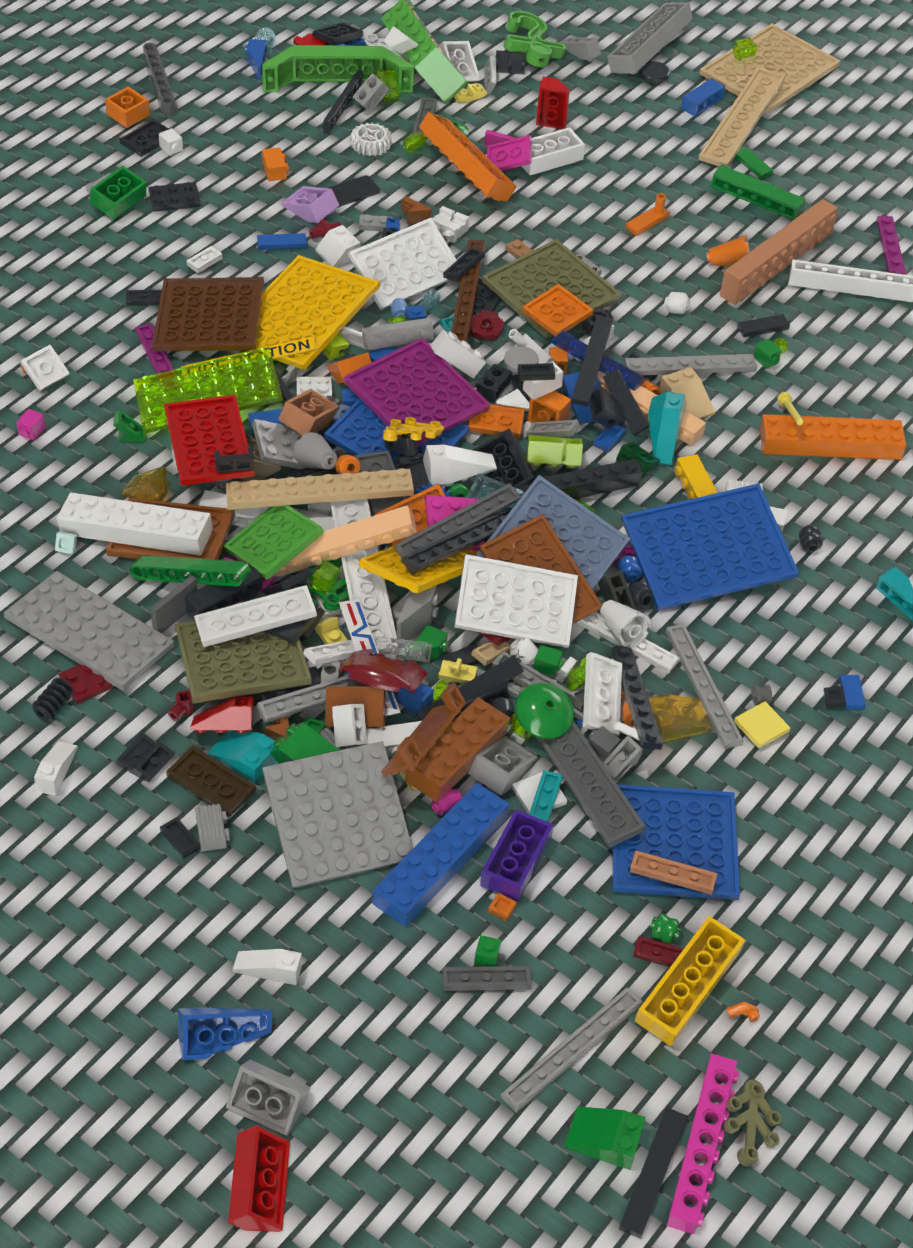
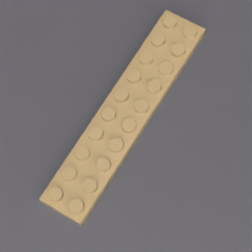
(742, 117)
(319, 489)

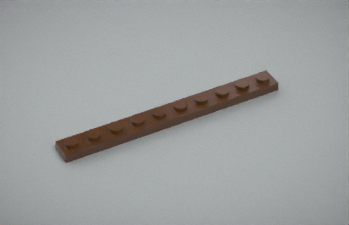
(467, 296)

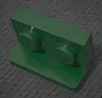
(644, 458)

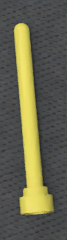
(785, 400)

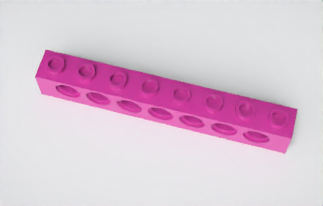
(682, 1216)

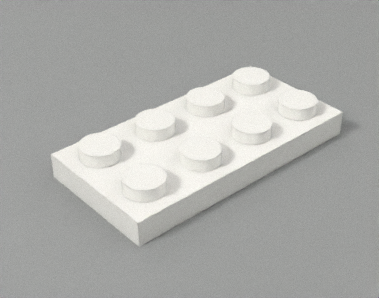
(602, 693)

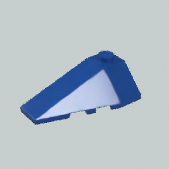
(218, 1029)

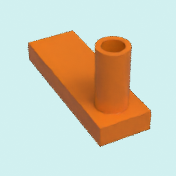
(649, 218)

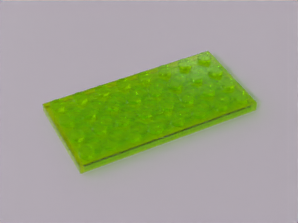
(246, 375)

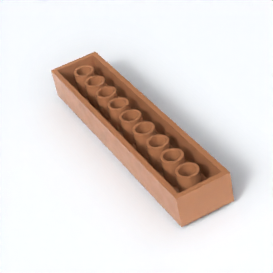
(778, 251)

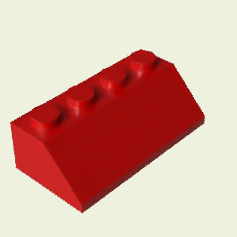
(259, 1181)

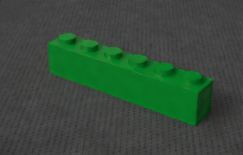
(758, 192)

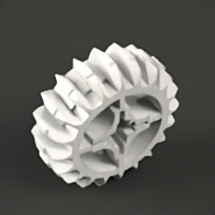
(371, 139)

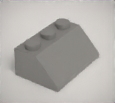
(267, 1097)

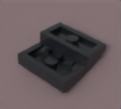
(145, 757)

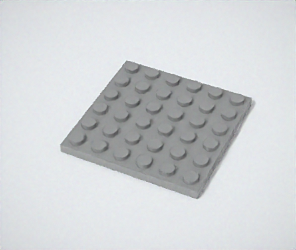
(337, 814)

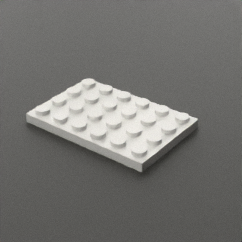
(405, 262)
(516, 601)

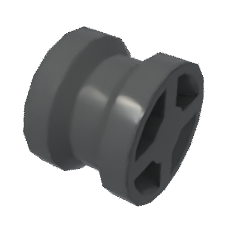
(761, 694)

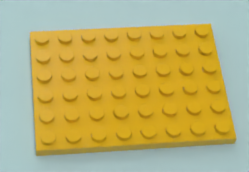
(310, 302)

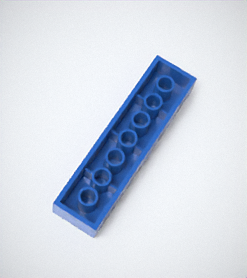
(440, 854)

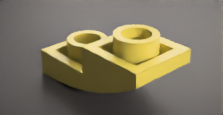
(472, 93)

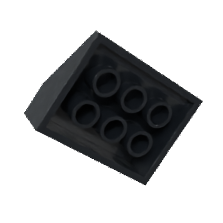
(509, 460)

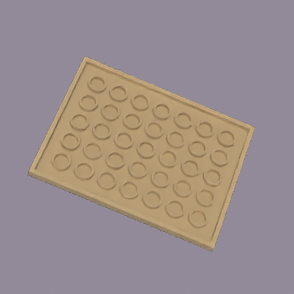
(776, 52)

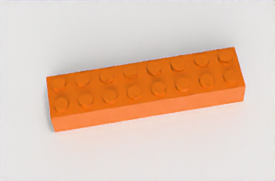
(467, 157)
(832, 437)

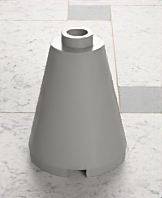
(314, 452)

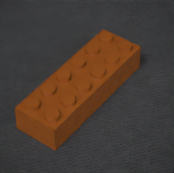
(456, 749)

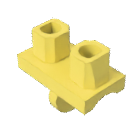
(457, 672)

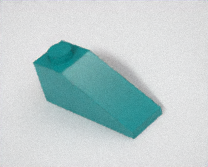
(897, 589)

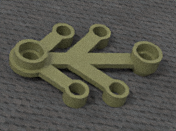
(753, 1120)

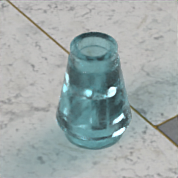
(430, 299)

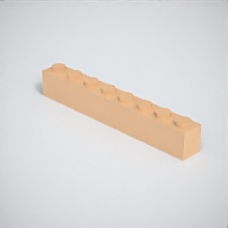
(691, 428)
(354, 538)

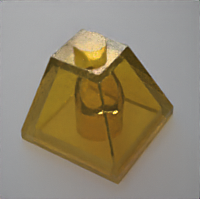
(148, 485)

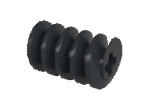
(52, 699)

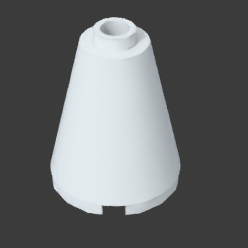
(625, 622)

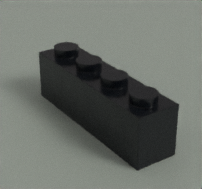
(218, 596)

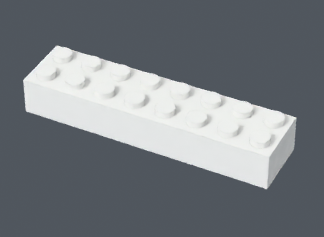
(135, 523)

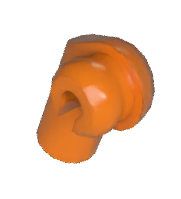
(745, 1009)

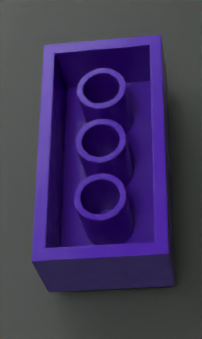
(516, 855)

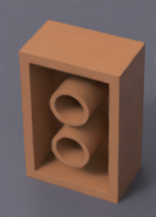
(308, 412)

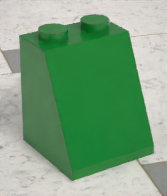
(300, 743)

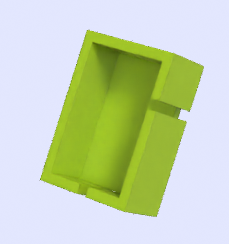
(554, 451)

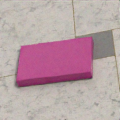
(511, 153)

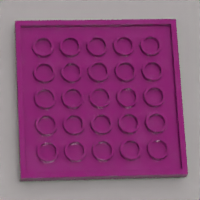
(417, 386)

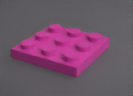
(441, 507)

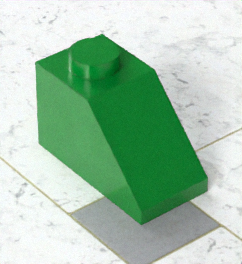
(438, 640)

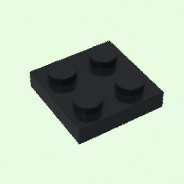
(287, 582)

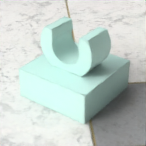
(65, 542)

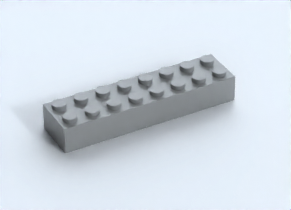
(649, 38)

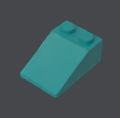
(244, 753)

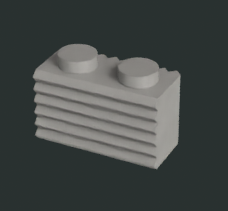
(211, 827)

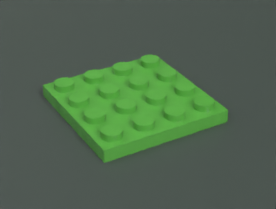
(273, 539)

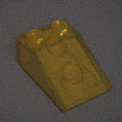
(679, 716)

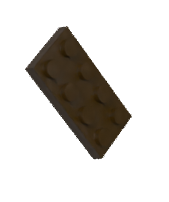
(210, 780)

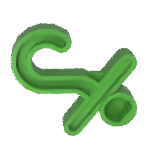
(533, 43)

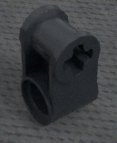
(403, 445)

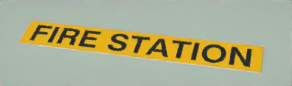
(282, 349)

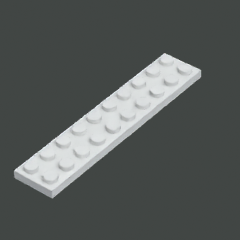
(361, 584)

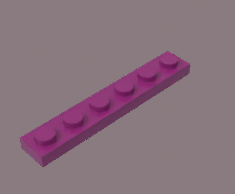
(890, 245)

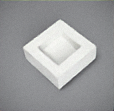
(564, 671)

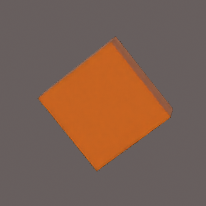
(502, 906)

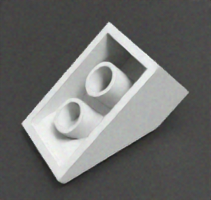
(462, 58)

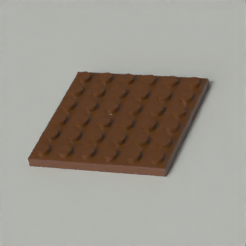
(208, 314)

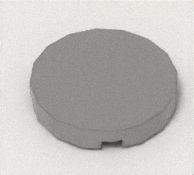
(519, 355)

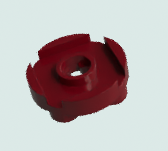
(486, 333)

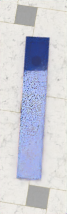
(578, 349)

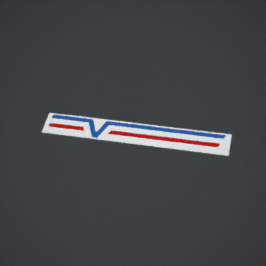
(363, 639)

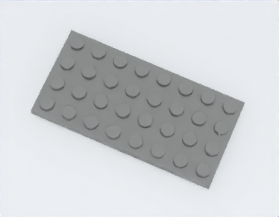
(89, 630)

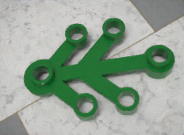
(330, 600)

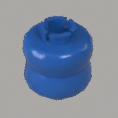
(630, 568)

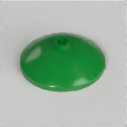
(538, 717)

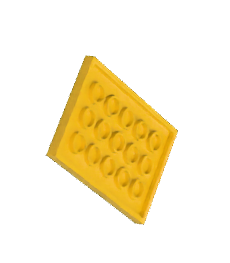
(389, 567)

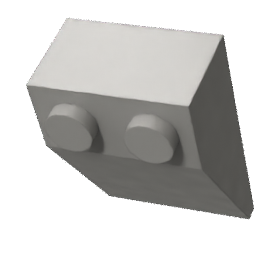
(417, 613)
(501, 765)

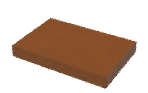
(370, 696)

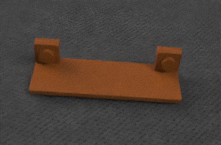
(428, 731)

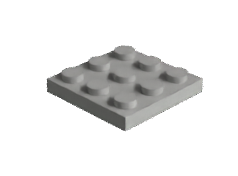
(276, 443)

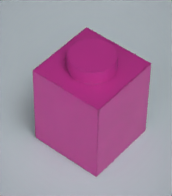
(31, 424)

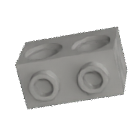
(371, 92)

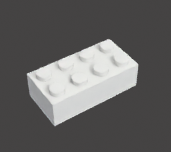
(555, 151)

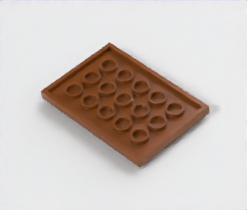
(221, 521)
(539, 547)

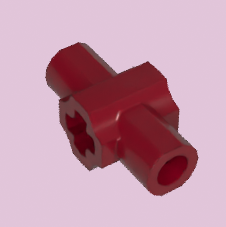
(322, 228)
(182, 706)

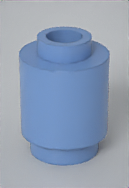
(398, 307)

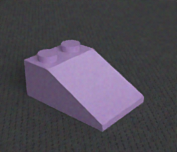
(311, 203)

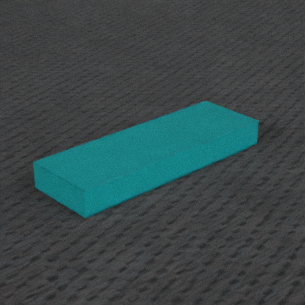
(546, 795)

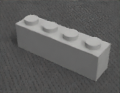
(397, 333)

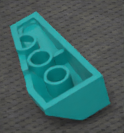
(665, 422)

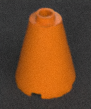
(729, 252)

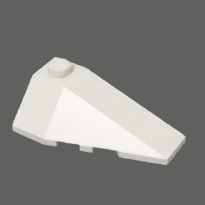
(450, 464)

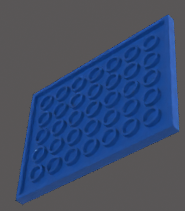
(709, 546)

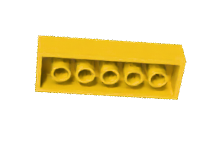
(689, 981)

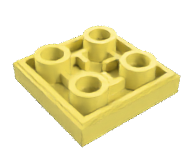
(762, 724)

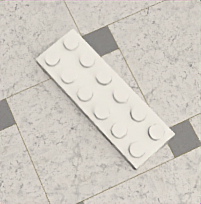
(255, 616)

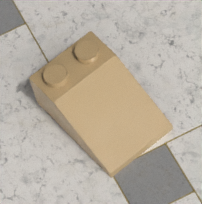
(690, 384)

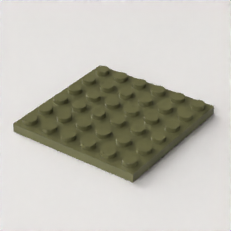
(542, 270)
(239, 665)

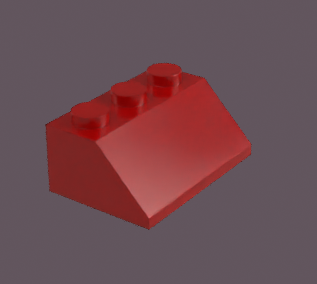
(552, 103)

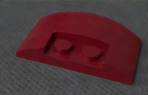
(383, 672)

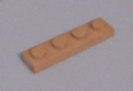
(673, 872)

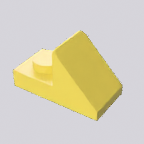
(329, 630)

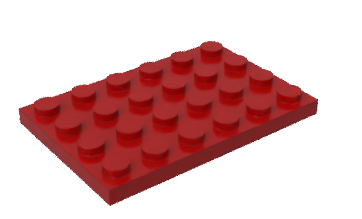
(199, 430)

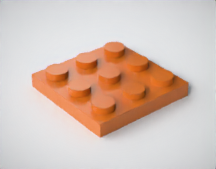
(557, 310)

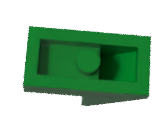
(128, 428)

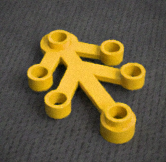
(411, 426)

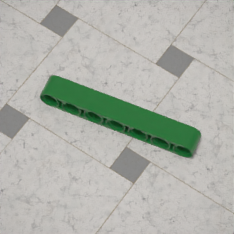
(179, 569)

